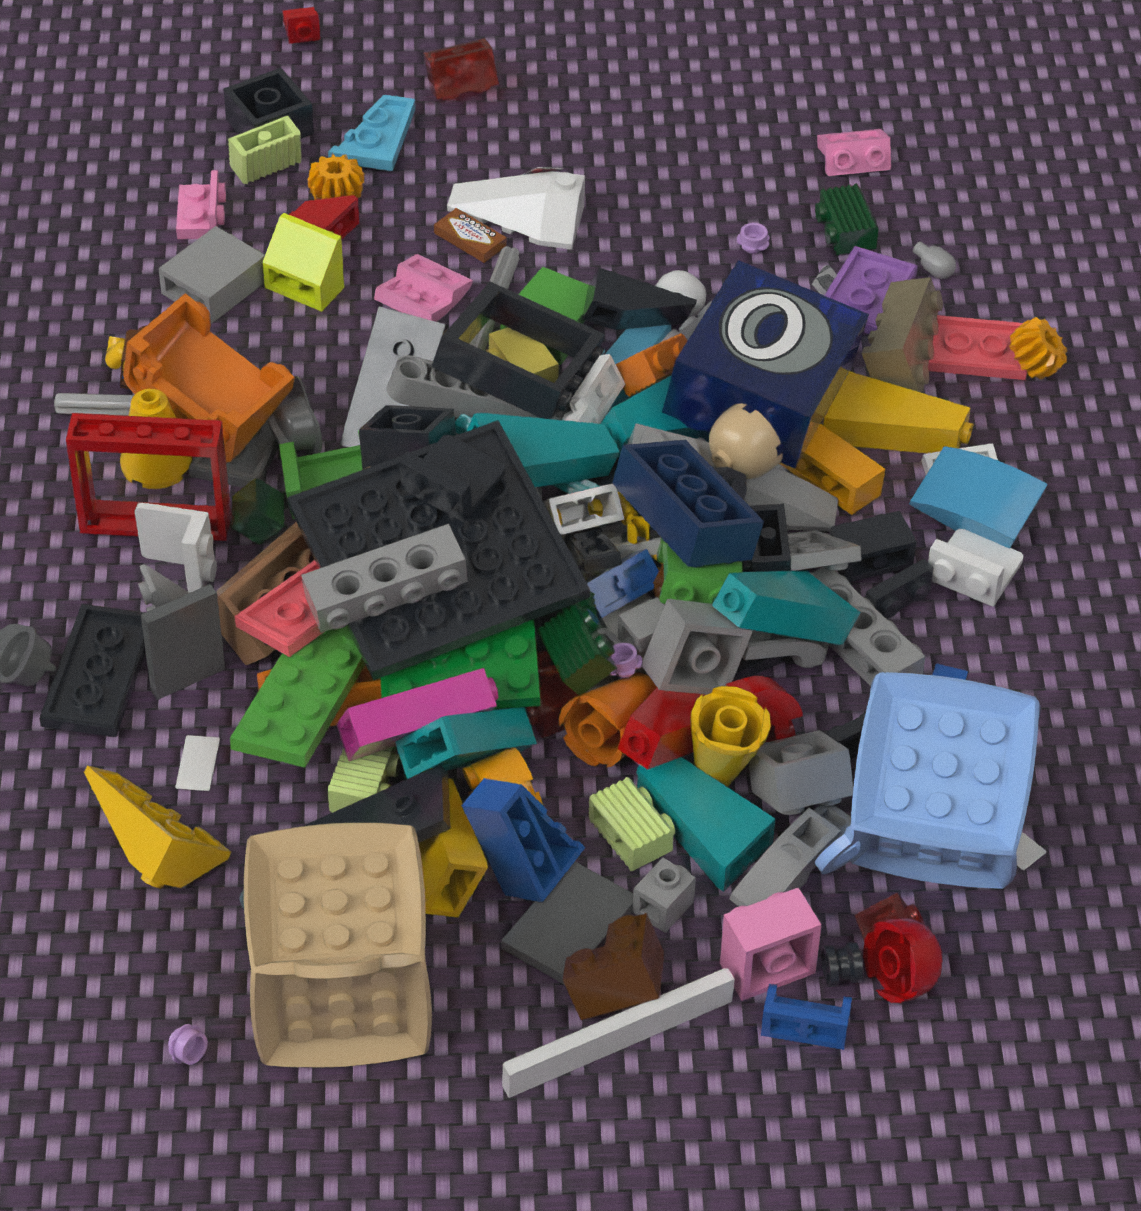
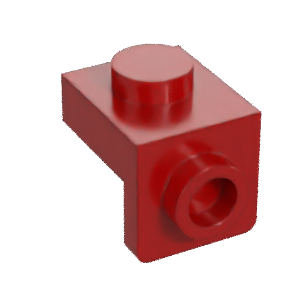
(301, 25)

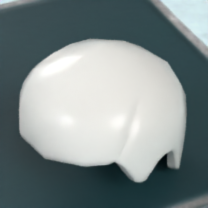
(687, 285)

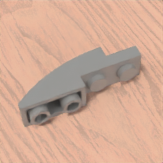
(792, 855)

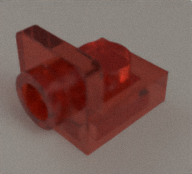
(889, 908)

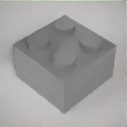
(694, 648)
(801, 772)

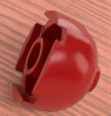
(903, 958)

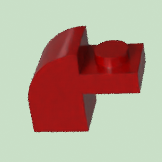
(777, 701)

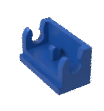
(623, 583)
(805, 1020)

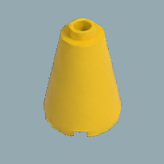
(153, 470)
(726, 731)

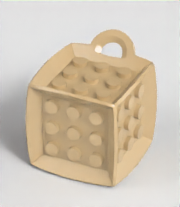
(337, 945)

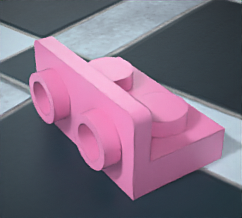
(855, 152)
(200, 208)

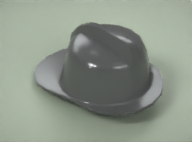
(296, 421)
(23, 655)

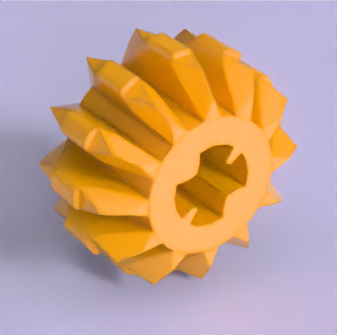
(335, 177)
(1038, 348)

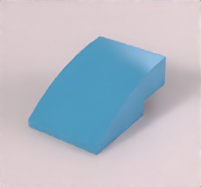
(978, 495)

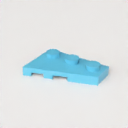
(380, 135)

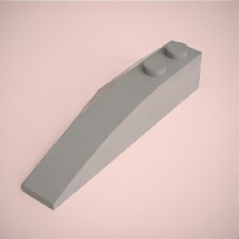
(804, 503)

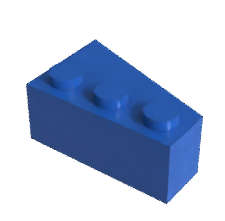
(520, 839)

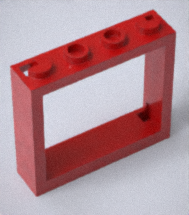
(149, 437)

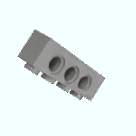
(397, 562)
(873, 641)

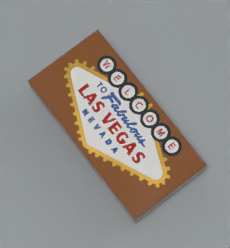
(470, 235)

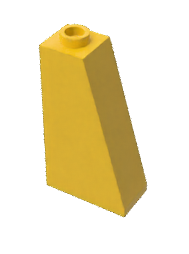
(895, 418)
(452, 863)

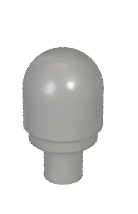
(935, 260)

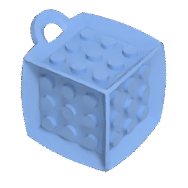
(940, 781)

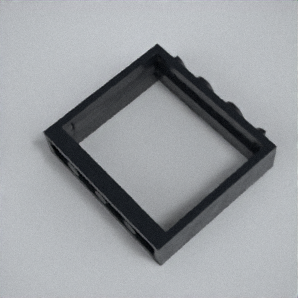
(505, 379)

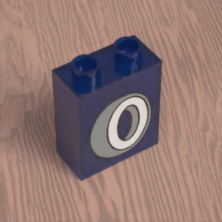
(768, 349)

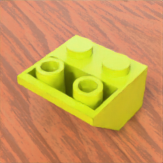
(304, 263)

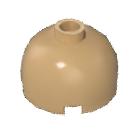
(744, 442)

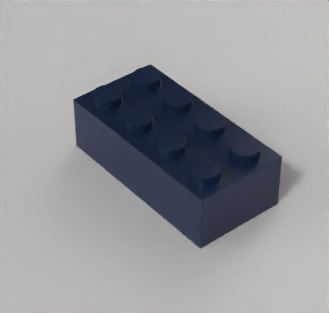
(687, 503)

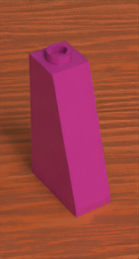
(385, 720)

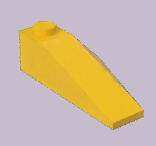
(151, 834)

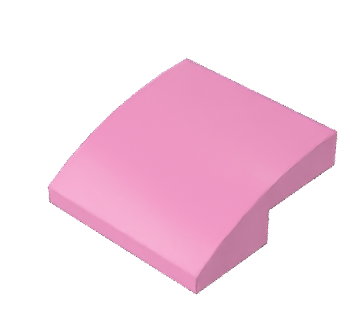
(423, 289)

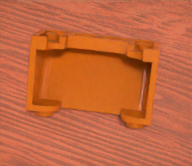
(204, 374)

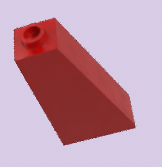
(660, 728)

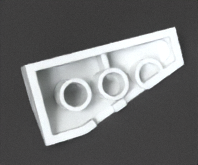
(535, 204)

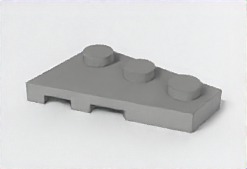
(819, 549)

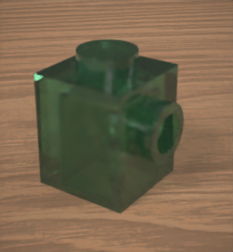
(257, 511)

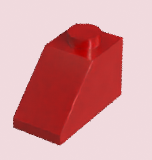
(332, 214)

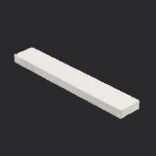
(617, 1032)

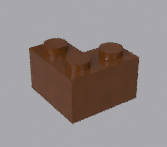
(620, 972)

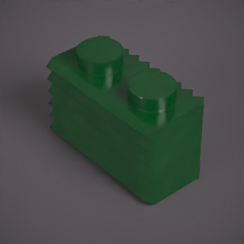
(846, 219)
(577, 648)

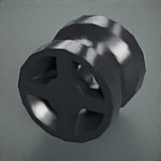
(842, 964)

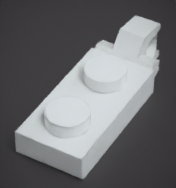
(596, 392)

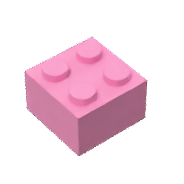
(770, 943)

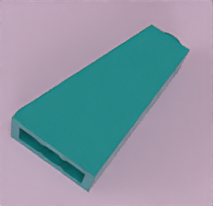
(646, 410)
(556, 448)
(786, 605)
(464, 739)
(709, 819)

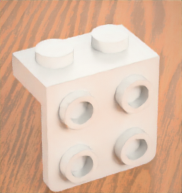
(178, 538)
(974, 565)

